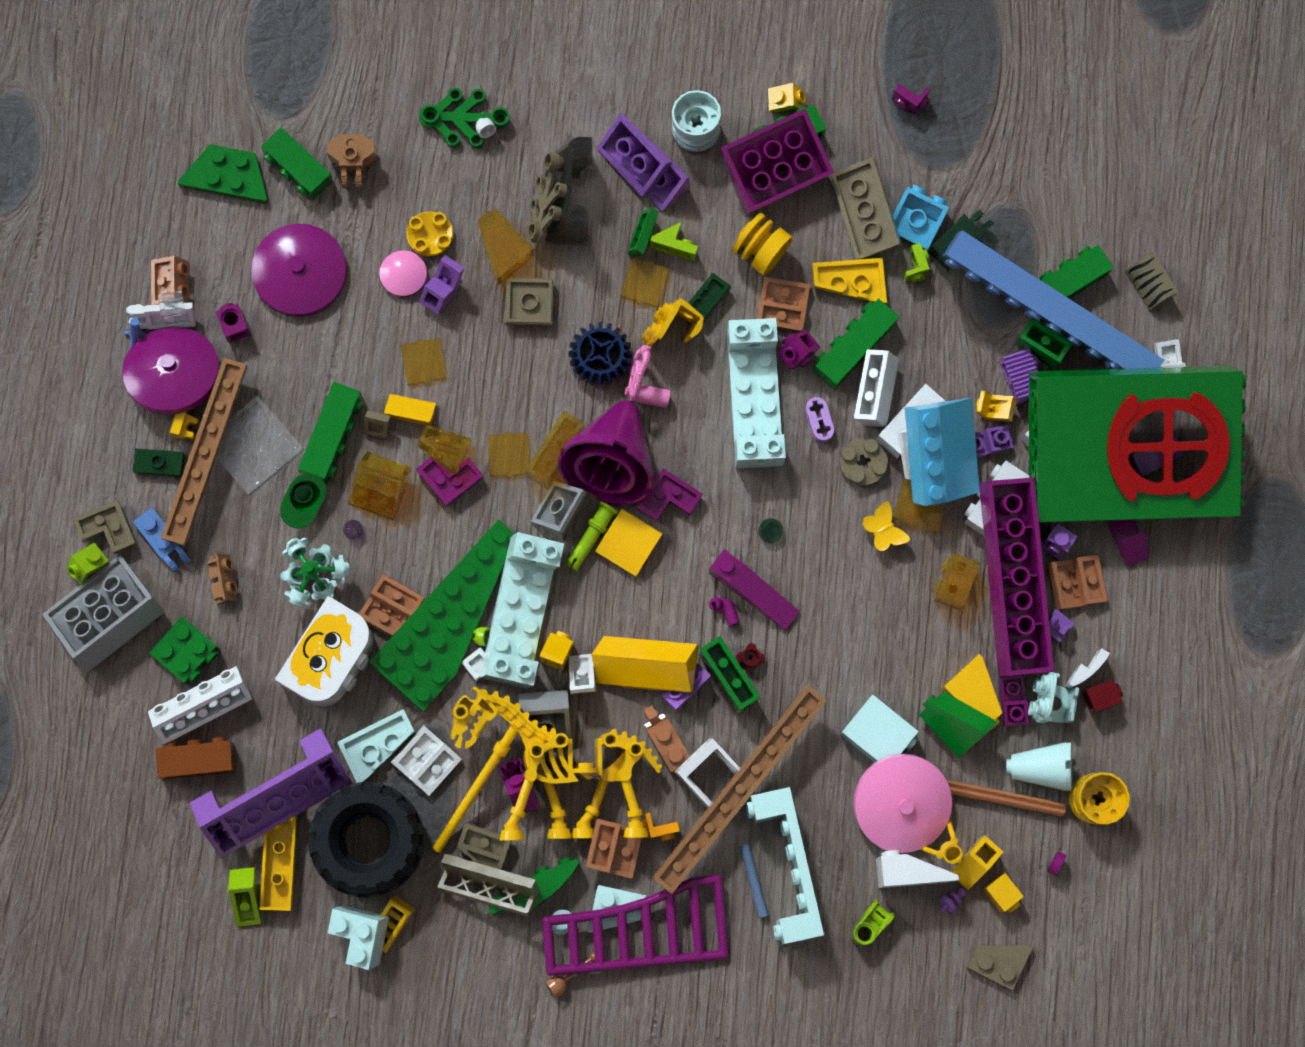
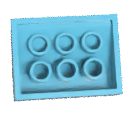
(942, 451)

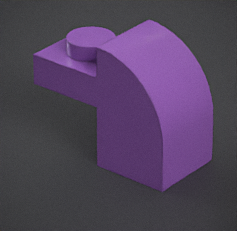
(443, 285)

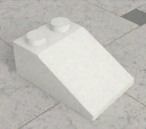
(905, 870)

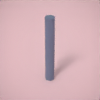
(754, 880)

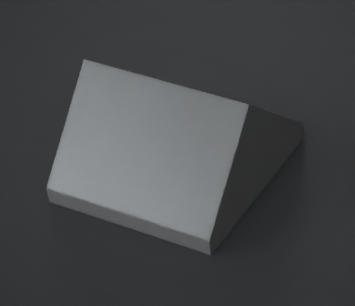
(559, 508)

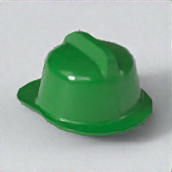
(302, 500)

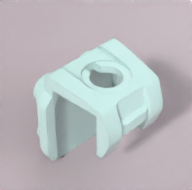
(1046, 690)

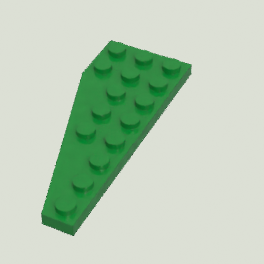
(435, 637)

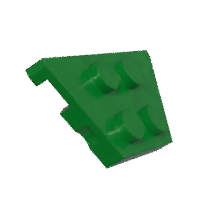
(226, 173)

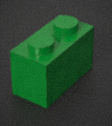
(1044, 343)

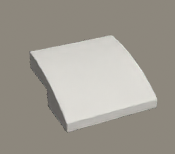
(426, 760)

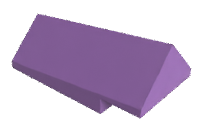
(643, 164)

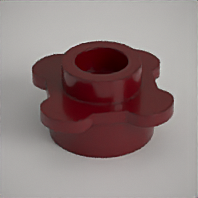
(750, 651)

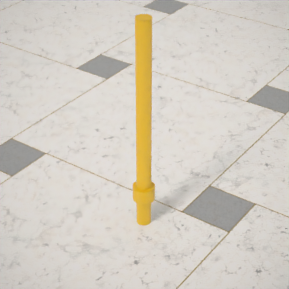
(500, 750)

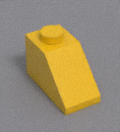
(557, 650)

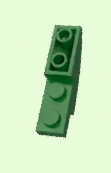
(548, 881)

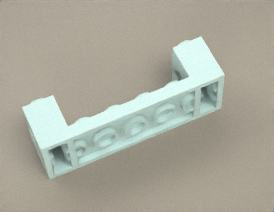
(755, 393)
(520, 610)
(773, 806)

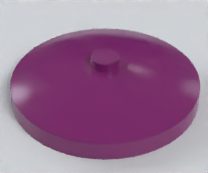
(299, 270)
(170, 370)

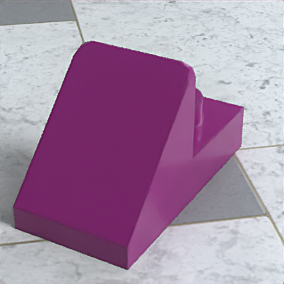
(1129, 541)

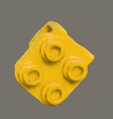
(664, 317)

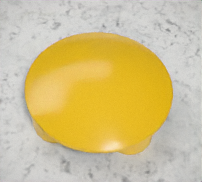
(429, 233)

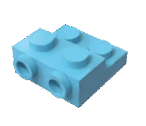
(919, 216)

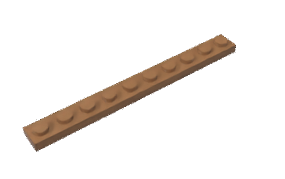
(739, 789)

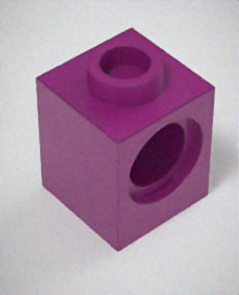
(236, 331)

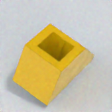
(977, 862)

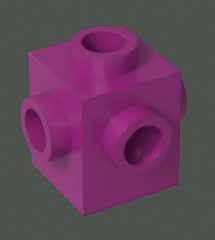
(798, 349)

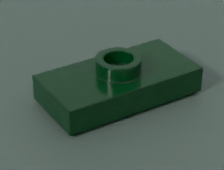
(709, 295)
(158, 462)

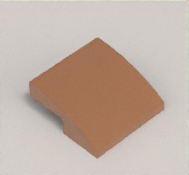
(784, 301)
(1077, 582)
(389, 606)
(611, 851)

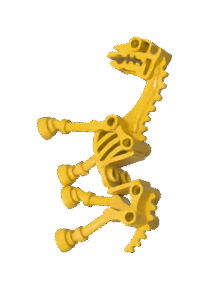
(539, 741)

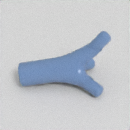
(134, 331)

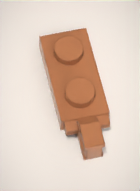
(665, 739)

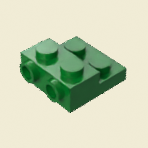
(185, 651)

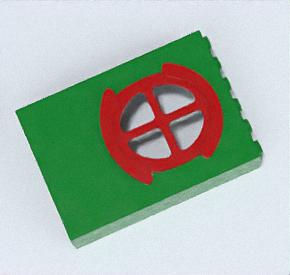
(1083, 445)

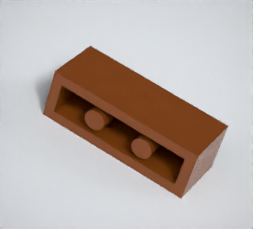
(195, 759)

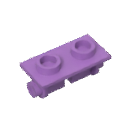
(677, 699)

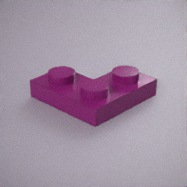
(445, 483)
(666, 490)

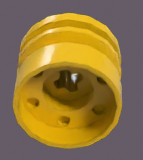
(758, 241)
(1112, 795)

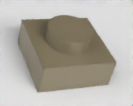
(376, 424)

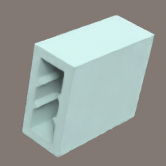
(879, 731)

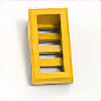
(406, 909)

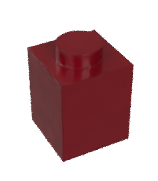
(1102, 696)

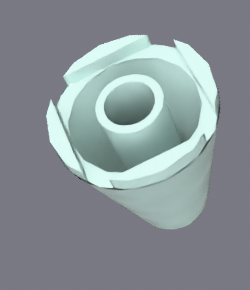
(1044, 766)

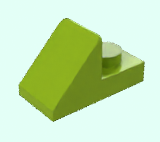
(667, 242)

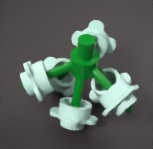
(299, 574)

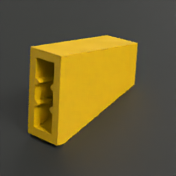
(975, 688)

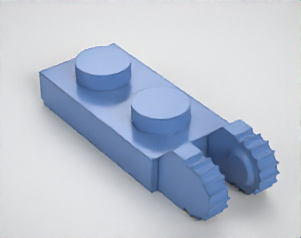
(151, 528)

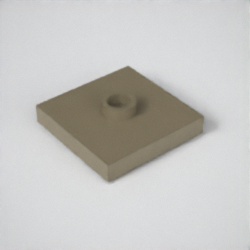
(529, 302)

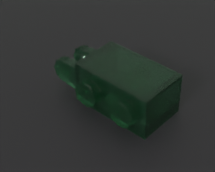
(967, 225)

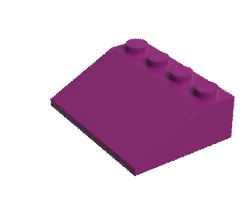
(776, 161)

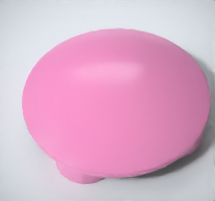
(403, 273)

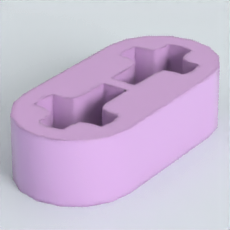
(825, 418)

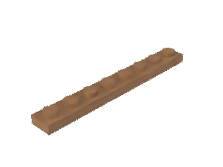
(204, 452)

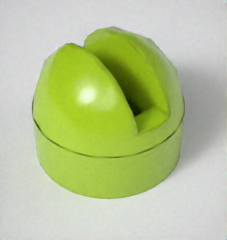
(481, 636)

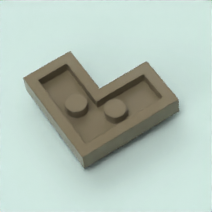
(108, 520)

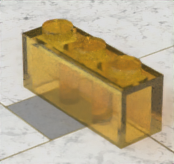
(545, 462)

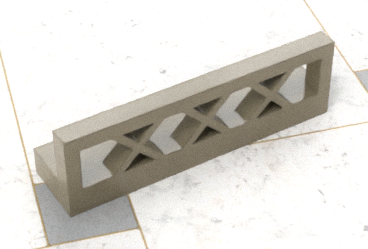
(489, 876)

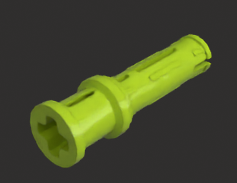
(597, 526)

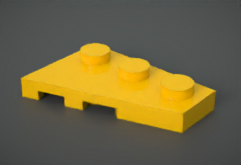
(852, 278)

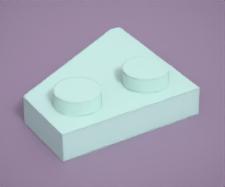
(611, 897)

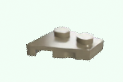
(483, 846)
(1000, 963)

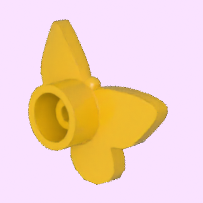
(884, 529)

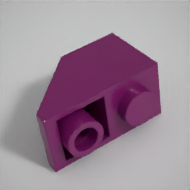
(512, 775)

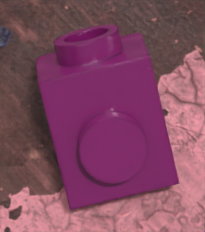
(907, 100)

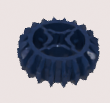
(607, 348)

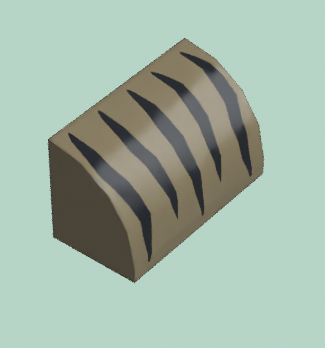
(1151, 281)

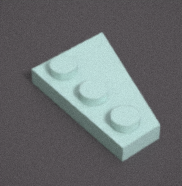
(375, 744)

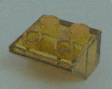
(379, 485)

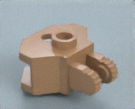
(351, 156)

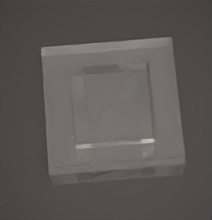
(171, 305)

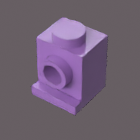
(1058, 542)

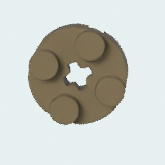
(869, 450)

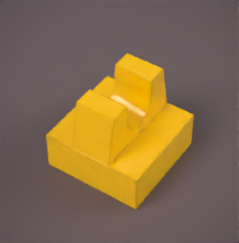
(180, 426)

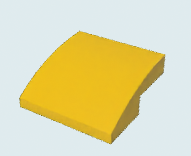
(629, 542)

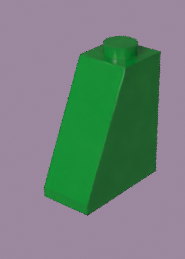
(955, 722)

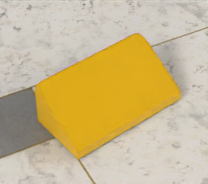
(410, 410)

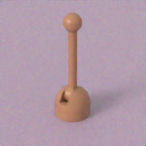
(558, 985)

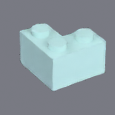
(365, 933)

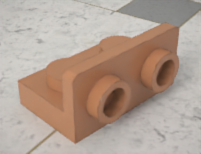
(168, 276)

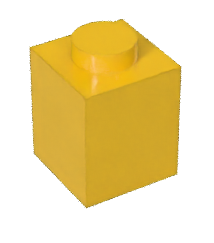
(1003, 893)

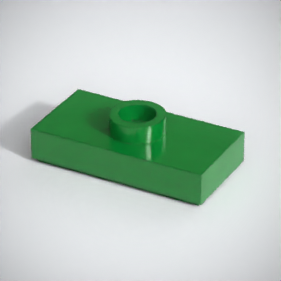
(643, 232)

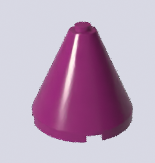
(610, 457)

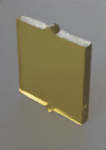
(644, 282)
(423, 361)
(508, 454)

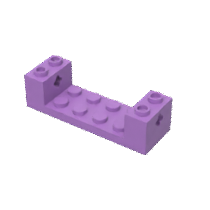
(273, 801)

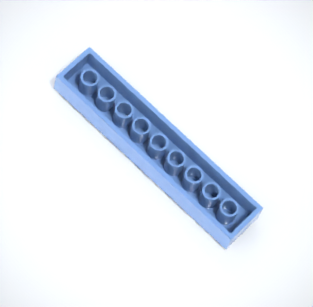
(1047, 304)

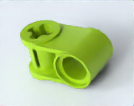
(874, 920)

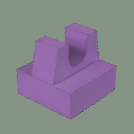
(1059, 625)

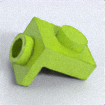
(920, 262)
(86, 563)

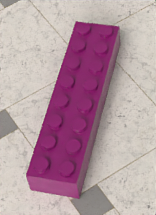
(1016, 576)

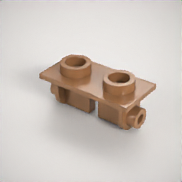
(225, 589)

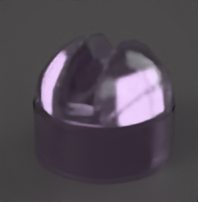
(348, 532)

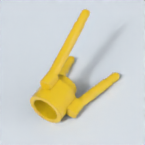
(949, 850)

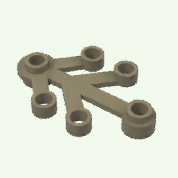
(538, 227)

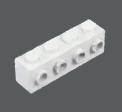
(199, 705)

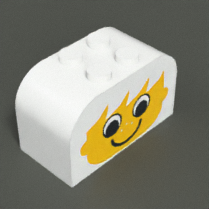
(328, 655)

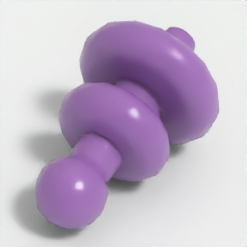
(949, 902)

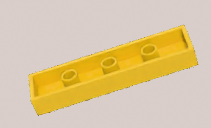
(279, 867)

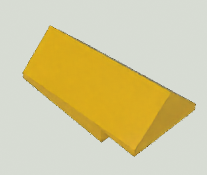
(645, 664)

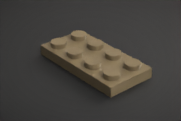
(866, 209)

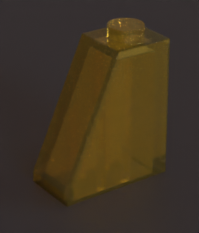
(503, 245)

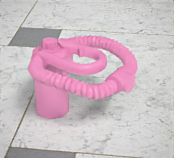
(642, 393)

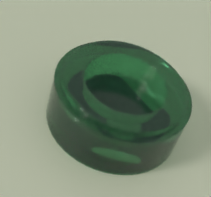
(770, 530)

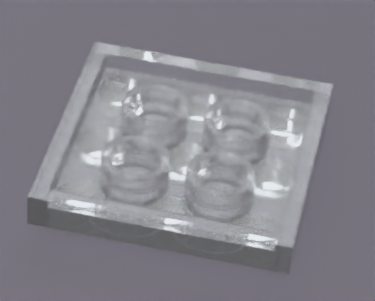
(256, 446)

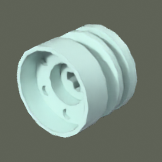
(694, 109)

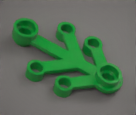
(461, 117)

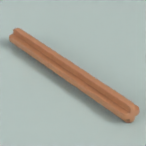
(1007, 798)

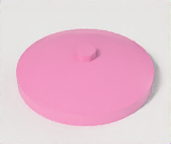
(902, 803)

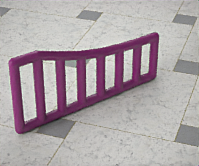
(644, 904)

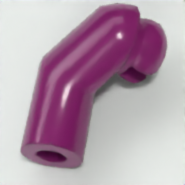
(726, 608)

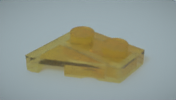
(444, 447)

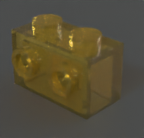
(956, 581)

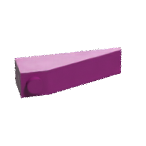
(753, 589)

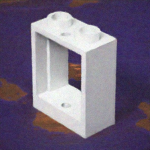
(696, 759)

